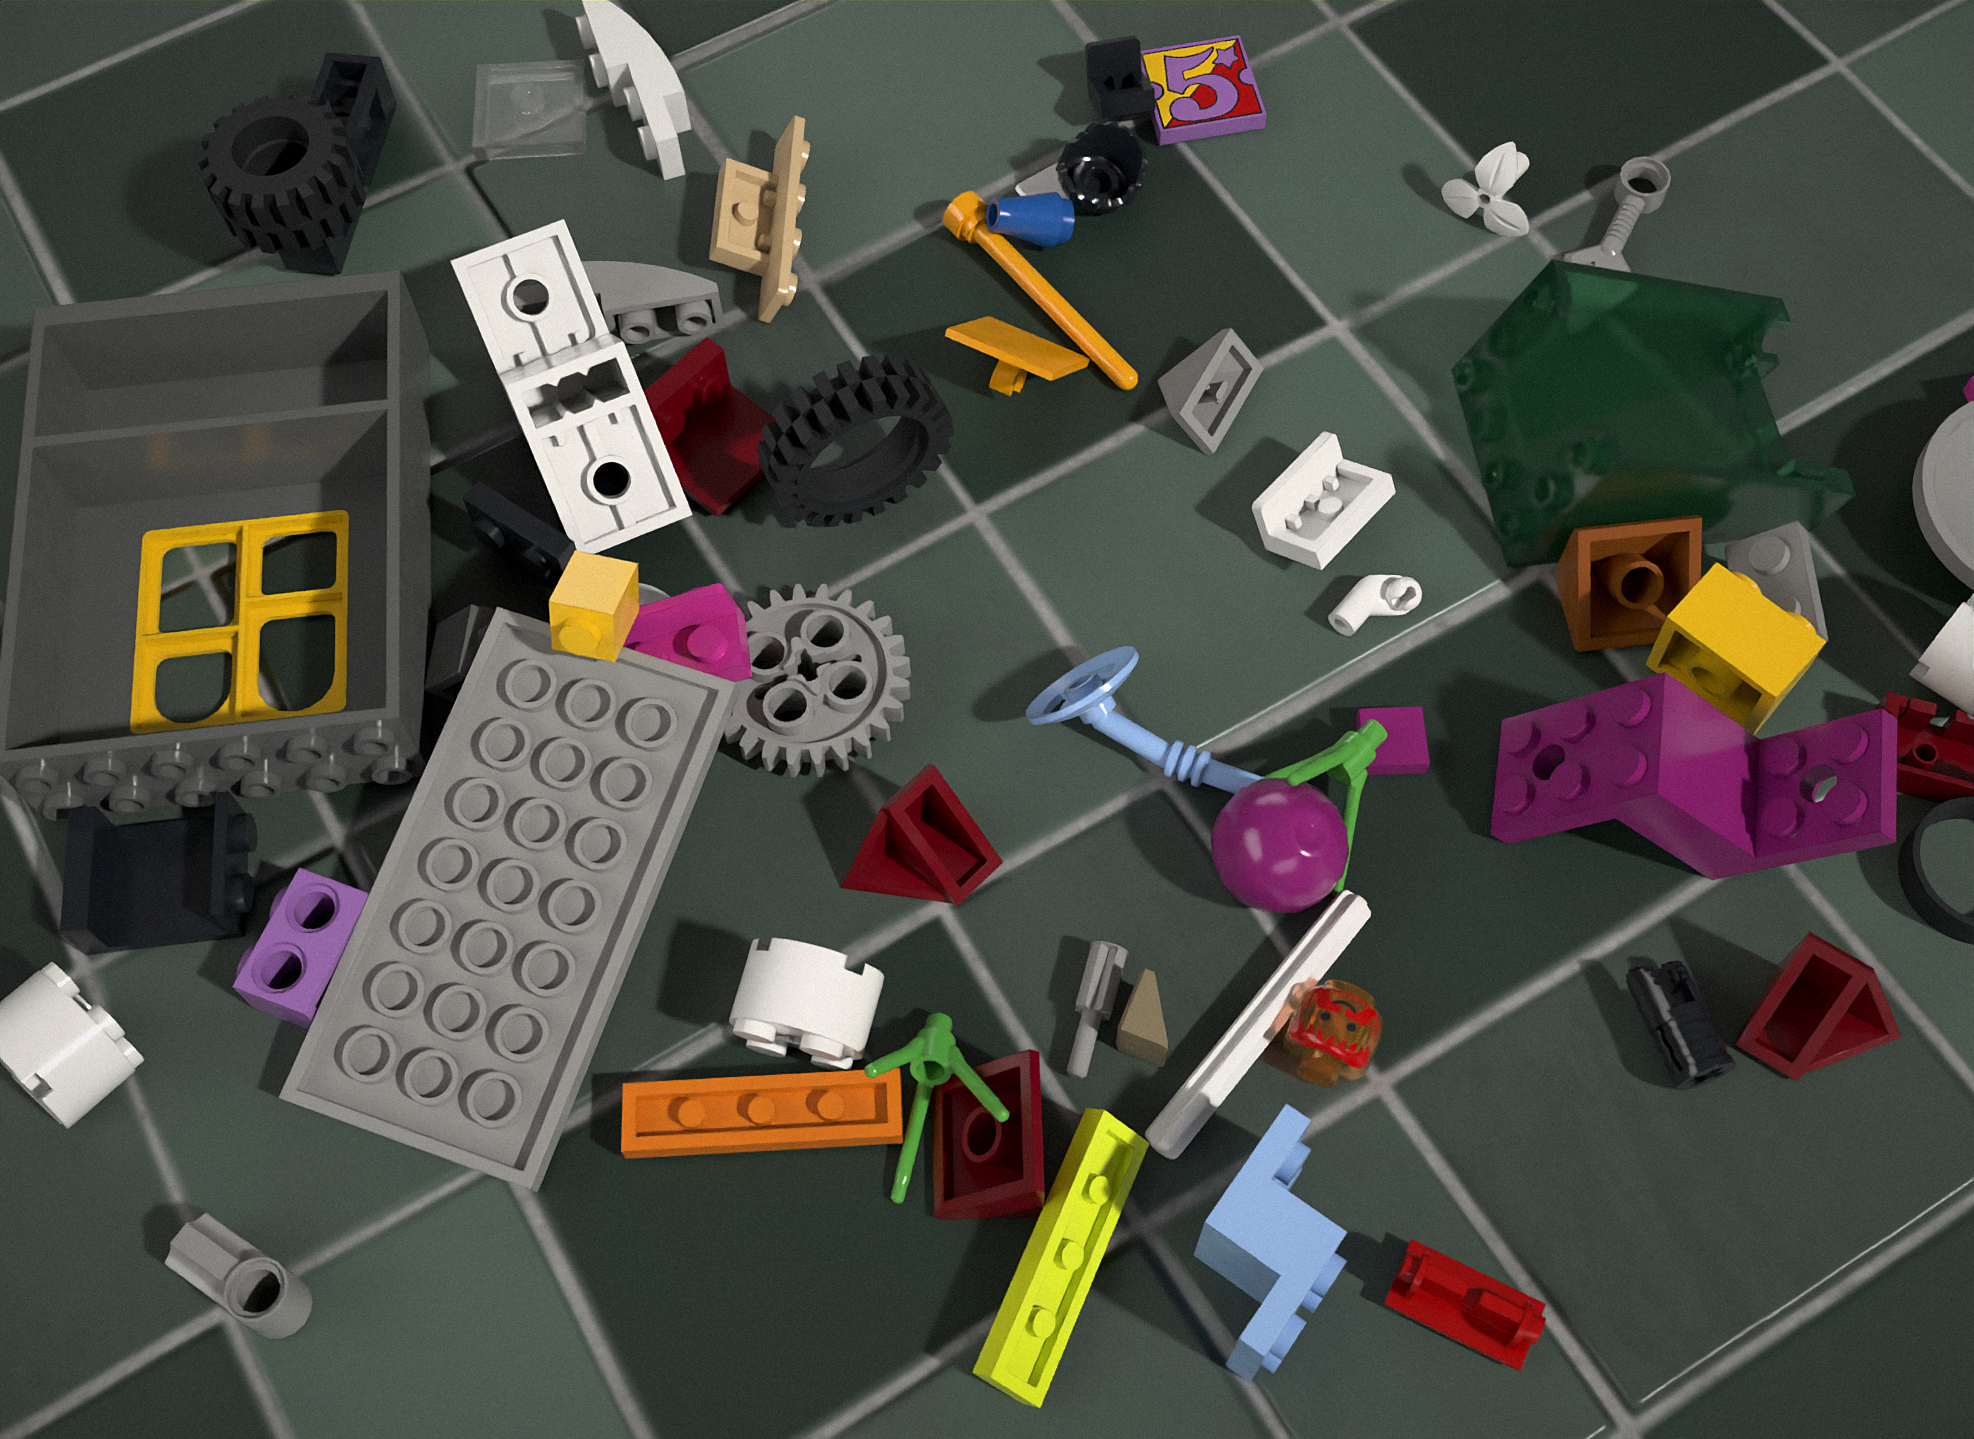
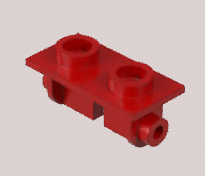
(1466, 1305)

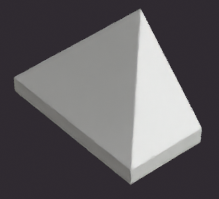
(1210, 388)

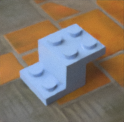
(1272, 1245)

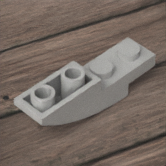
(642, 300)

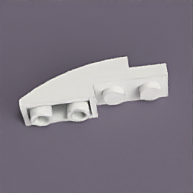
(639, 77)

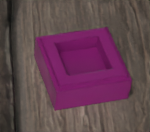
(1406, 744)

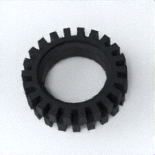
(835, 409)

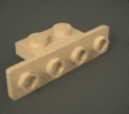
(758, 219)

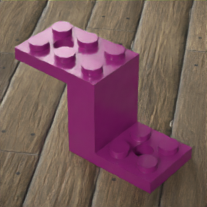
(1697, 778)

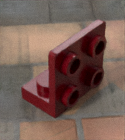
(708, 428)

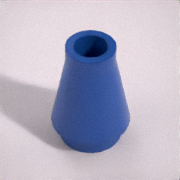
(1035, 218)

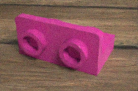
(696, 631)

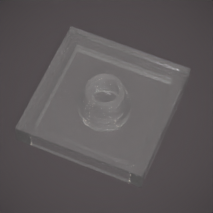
(530, 109)

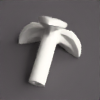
(1495, 176)

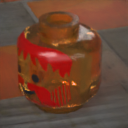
(1333, 1033)

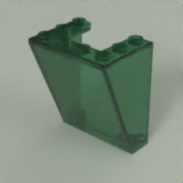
(1632, 405)

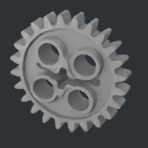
(829, 723)

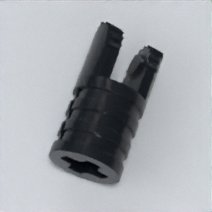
(1680, 1024)

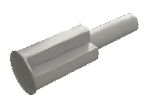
(1095, 1001)

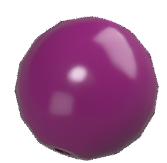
(1280, 845)

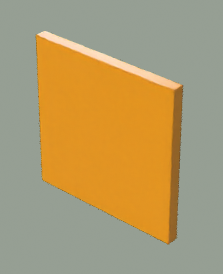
(1017, 353)

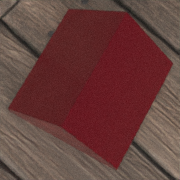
(988, 1164)

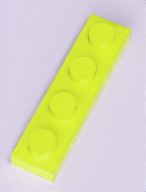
(1061, 1258)

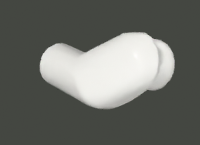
(1375, 597)

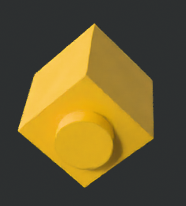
(594, 606)

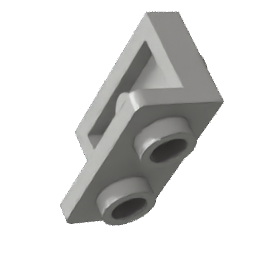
(1782, 569)

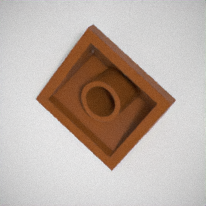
(1627, 579)

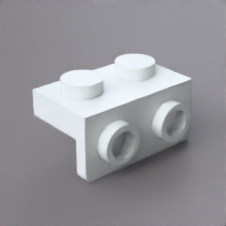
(1319, 503)

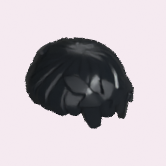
(1103, 168)

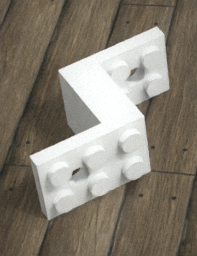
(571, 389)

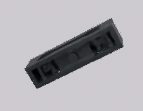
(365, 105)

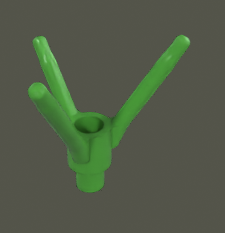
(1347, 765)
(932, 1062)

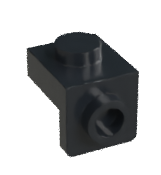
(1117, 79)

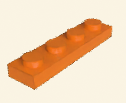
(761, 1113)

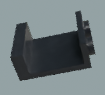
(157, 879)

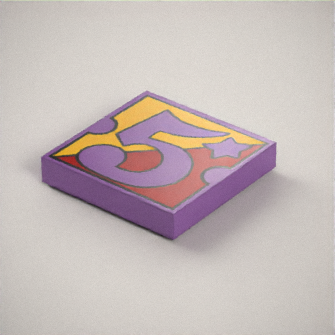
(1202, 90)

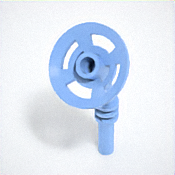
(1089, 696)

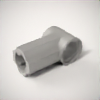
(238, 1275)

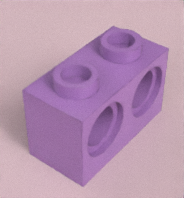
(292, 945)

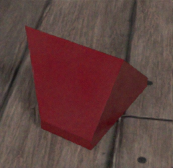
(923, 846)
(1817, 1011)

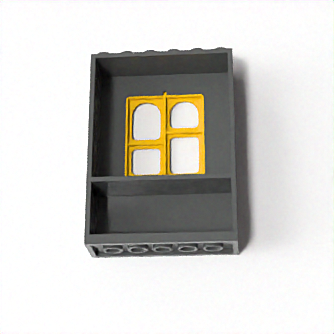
(206, 428)

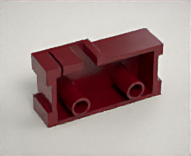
(1931, 759)

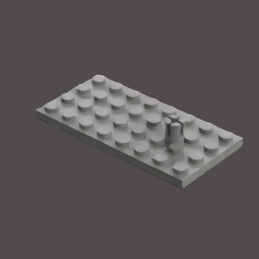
(512, 901)

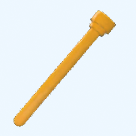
(967, 221)

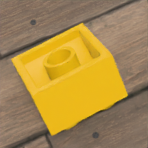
(1735, 647)

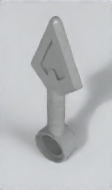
(1630, 207)

